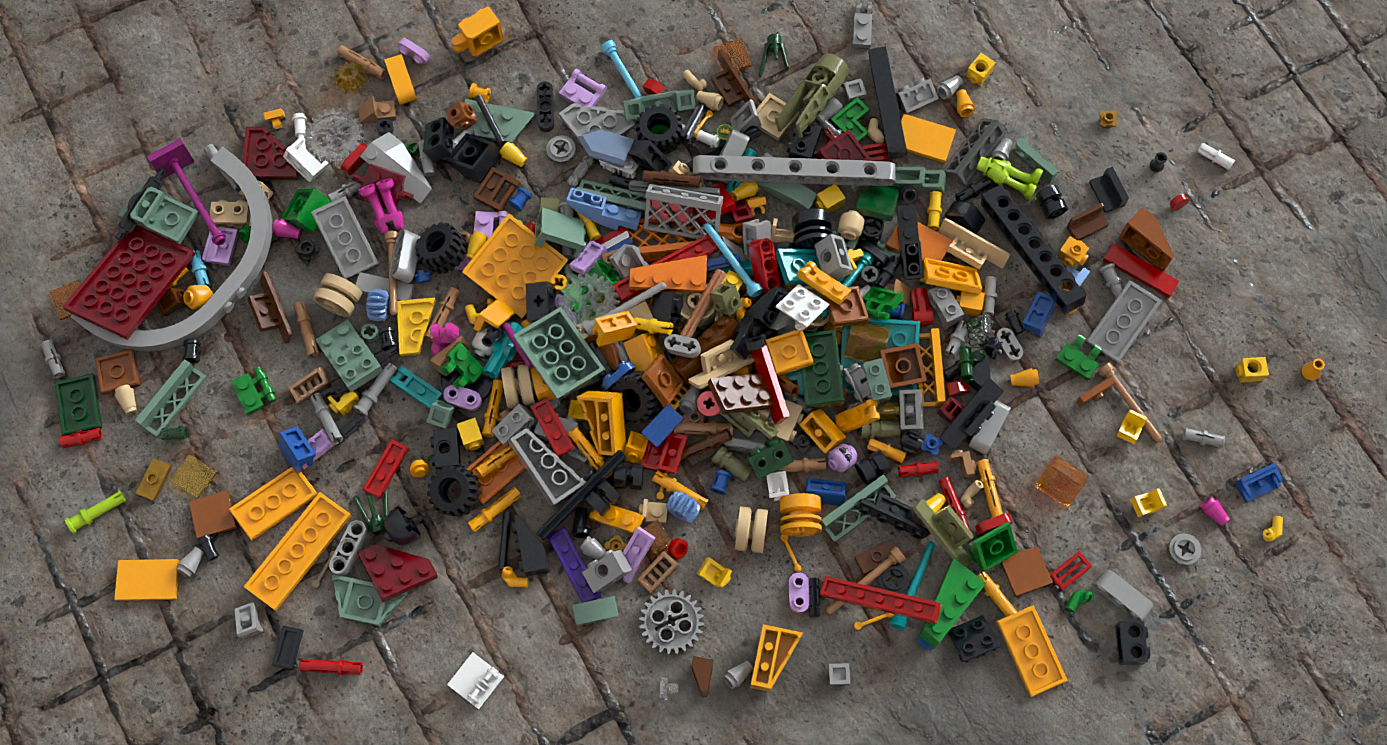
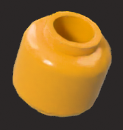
(197, 296)

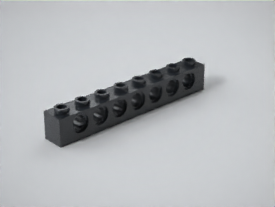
(1065, 300)

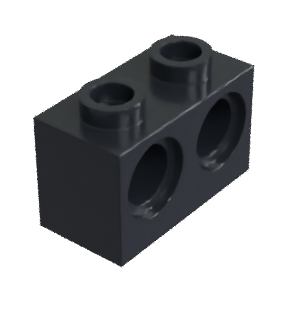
(438, 139)
(648, 156)
(1126, 642)

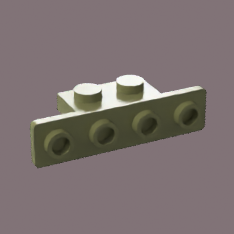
(750, 421)
(947, 529)

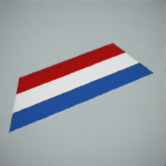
(615, 239)

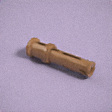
(703, 428)

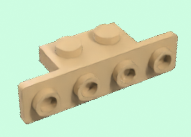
(971, 247)
(719, 363)

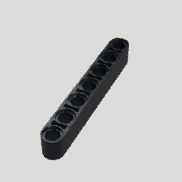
(887, 102)

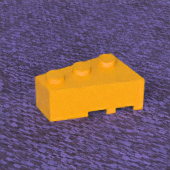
(643, 350)
(605, 419)

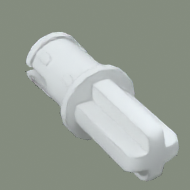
(1216, 156)

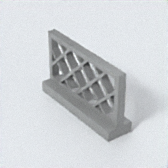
(681, 198)

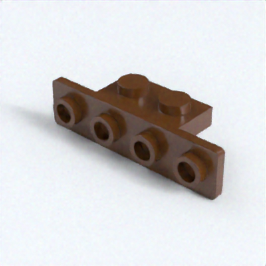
(730, 84)
(268, 310)

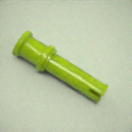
(87, 516)

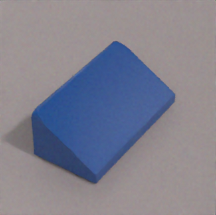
(829, 491)

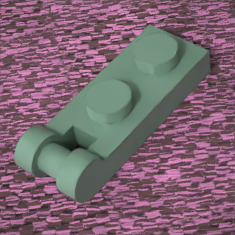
(1034, 160)

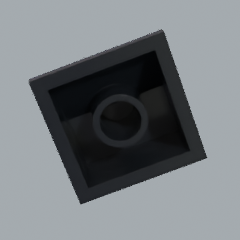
(474, 157)

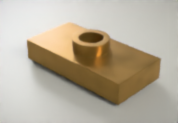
(153, 480)

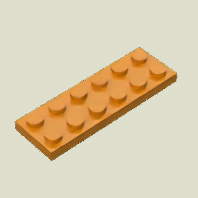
(297, 551)

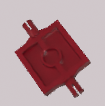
(843, 147)
(377, 173)

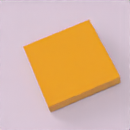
(789, 352)

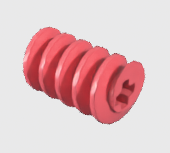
(703, 408)

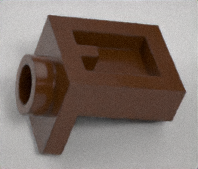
(171, 301)

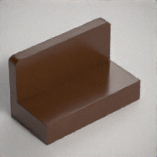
(1087, 223)

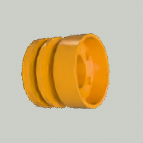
(800, 514)

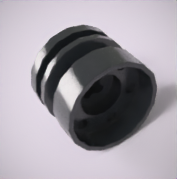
(810, 227)

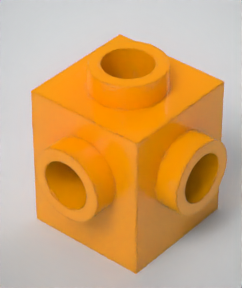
(1073, 253)

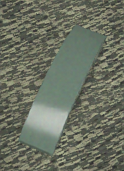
(676, 100)

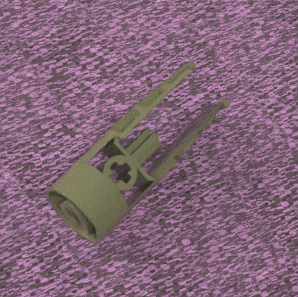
(814, 91)

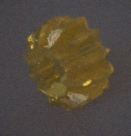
(349, 76)

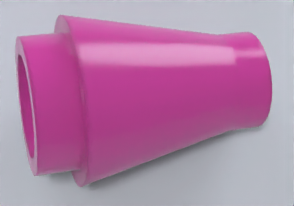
(285, 229)
(1214, 510)

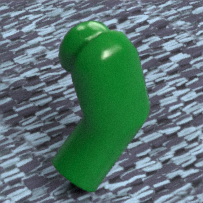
(1079, 597)

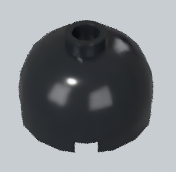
(400, 527)

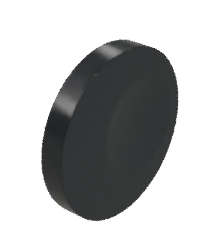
(482, 384)

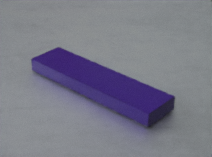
(572, 564)

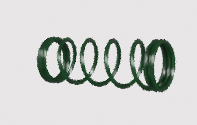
(973, 328)

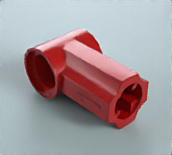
(921, 308)

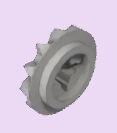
(559, 142)
(1193, 547)

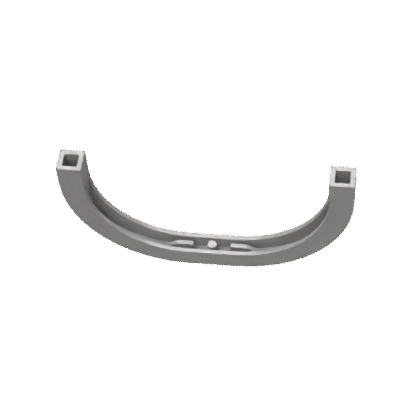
(230, 291)

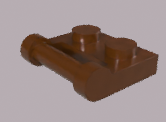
(492, 186)

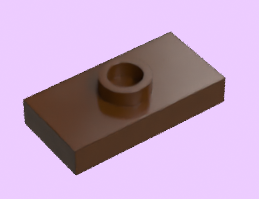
(873, 557)

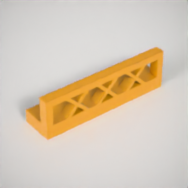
(937, 369)

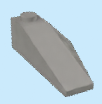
(393, 155)

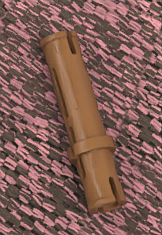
(367, 65)
(445, 307)
(304, 322)
(805, 465)

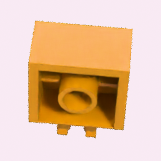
(478, 33)

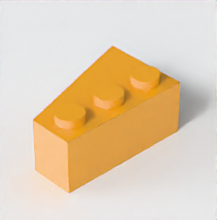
(772, 655)

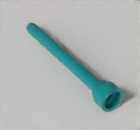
(866, 260)
(897, 621)

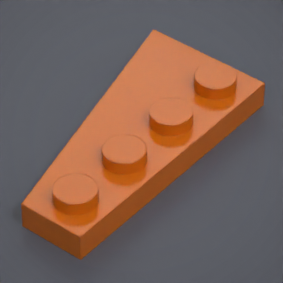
(678, 275)

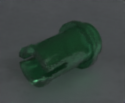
(174, 433)

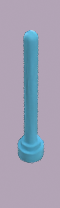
(609, 48)
(753, 288)

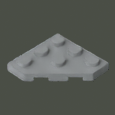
(589, 119)

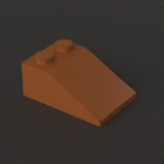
(1147, 239)

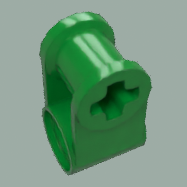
(603, 268)

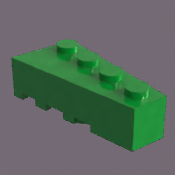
(955, 594)

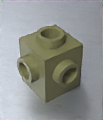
(726, 299)

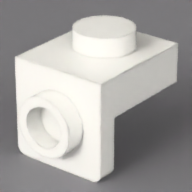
(777, 485)

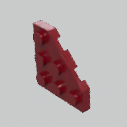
(265, 156)
(395, 571)

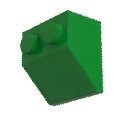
(300, 207)
(993, 547)

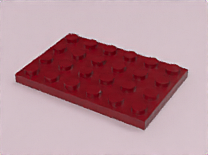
(129, 281)

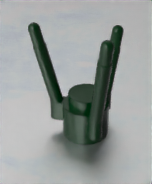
(774, 44)
(376, 524)

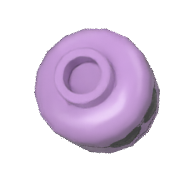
(842, 457)

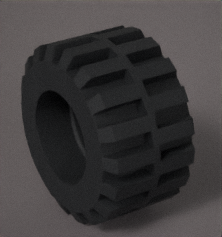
(660, 116)
(441, 248)
(632, 409)
(440, 486)

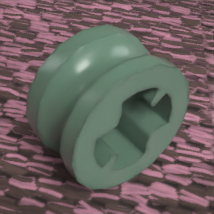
(364, 330)

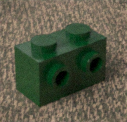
(769, 458)

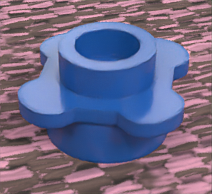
(422, 276)
(934, 450)

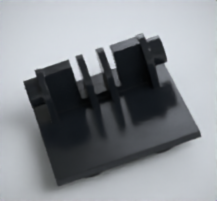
(973, 639)

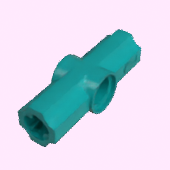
(502, 352)

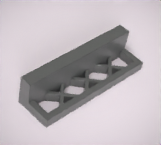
(982, 147)

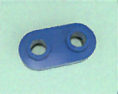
(622, 370)

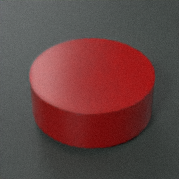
(1179, 202)
(677, 548)

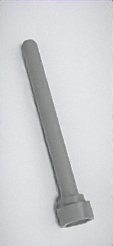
(588, 325)

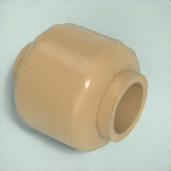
(851, 225)

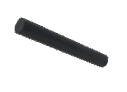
(490, 120)
(504, 540)

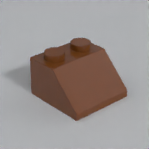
(904, 366)

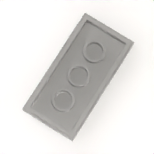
(344, 237)
(1124, 321)

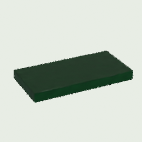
(823, 379)

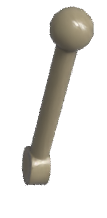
(316, 583)

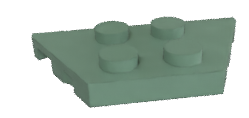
(509, 121)
(361, 602)

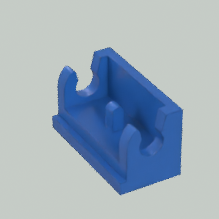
(1039, 313)
(662, 425)
(296, 448)
(1259, 483)

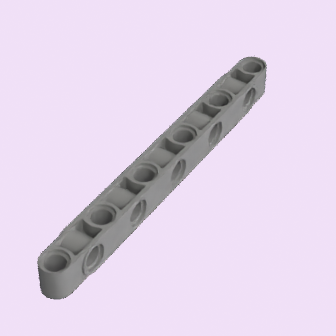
(809, 170)

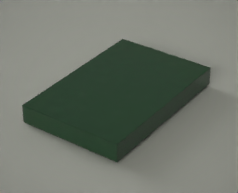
(878, 201)
(78, 404)

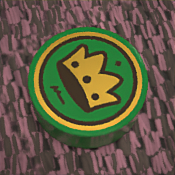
(723, 131)

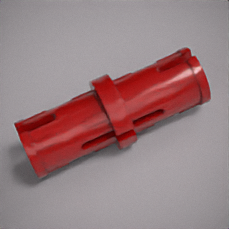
(80, 438)
(918, 469)

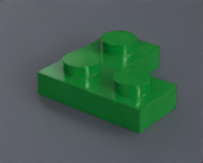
(849, 118)

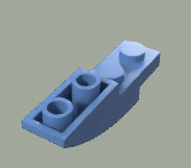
(596, 209)

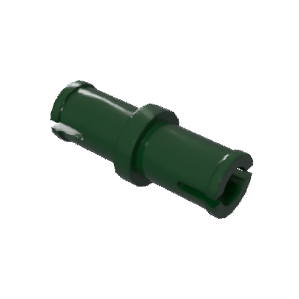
(965, 364)

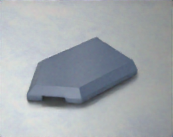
(607, 146)

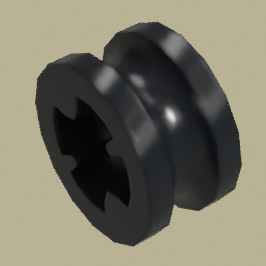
(380, 123)

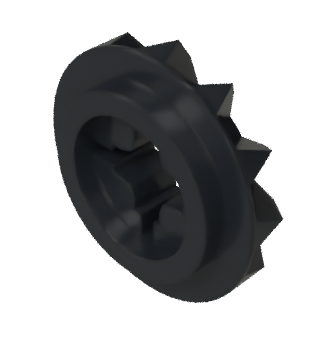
(898, 571)

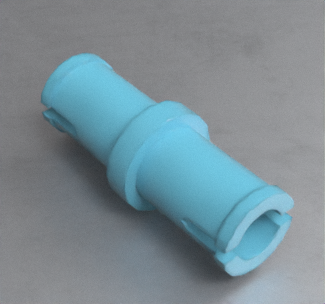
(199, 269)

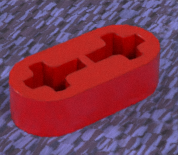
(354, 160)
(993, 523)

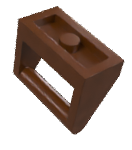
(702, 673)

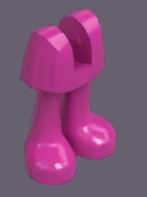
(392, 213)
(442, 336)

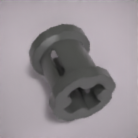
(873, 274)

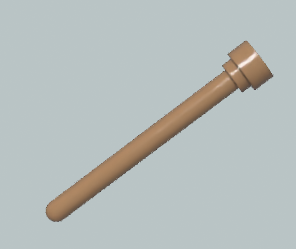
(390, 239)
(1108, 371)
(893, 558)

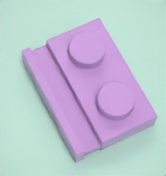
(221, 254)

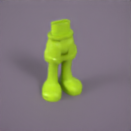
(1000, 171)

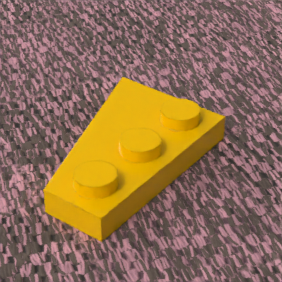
(413, 324)

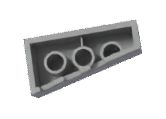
(545, 468)

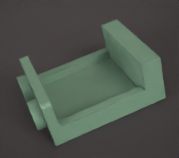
(560, 230)
(877, 381)

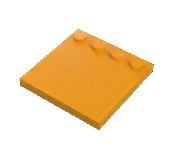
(512, 261)

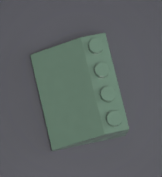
(559, 353)

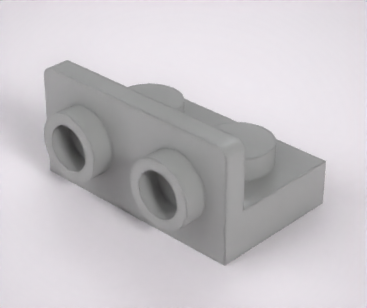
(916, 95)
(626, 258)

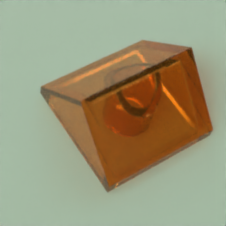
(866, 341)
(1062, 481)

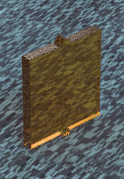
(737, 53)
(61, 296)

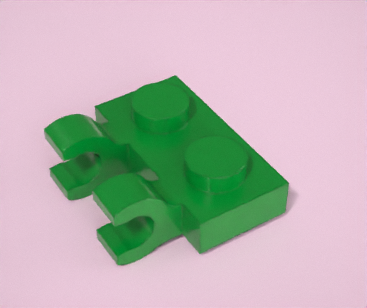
(1076, 360)
(464, 362)

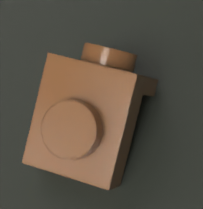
(967, 465)

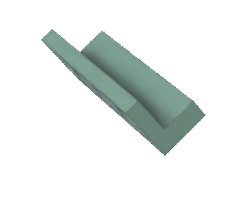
(615, 199)
(165, 395)
(848, 507)

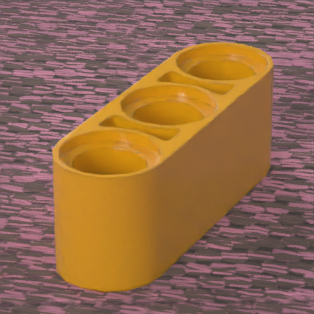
(400, 79)

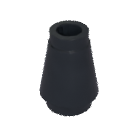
(581, 524)

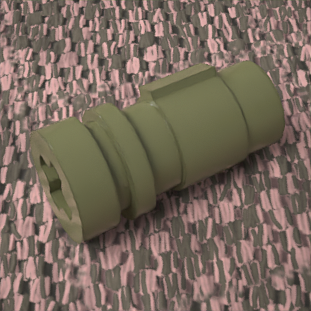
(880, 429)
(732, 464)

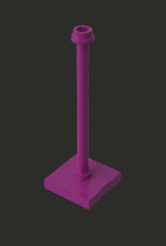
(172, 159)

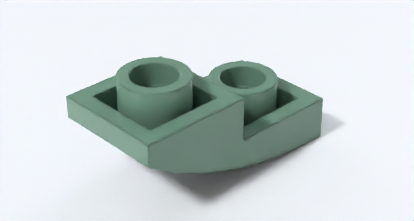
(595, 610)

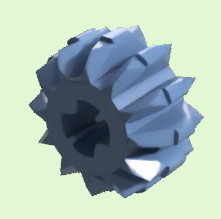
(377, 305)
(683, 507)

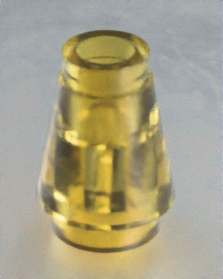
(889, 410)

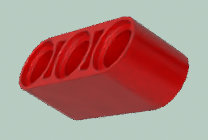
(764, 264)

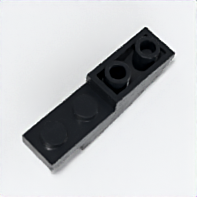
(909, 242)
(757, 318)

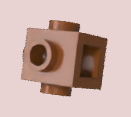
(461, 115)

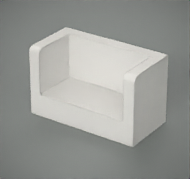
(304, 161)

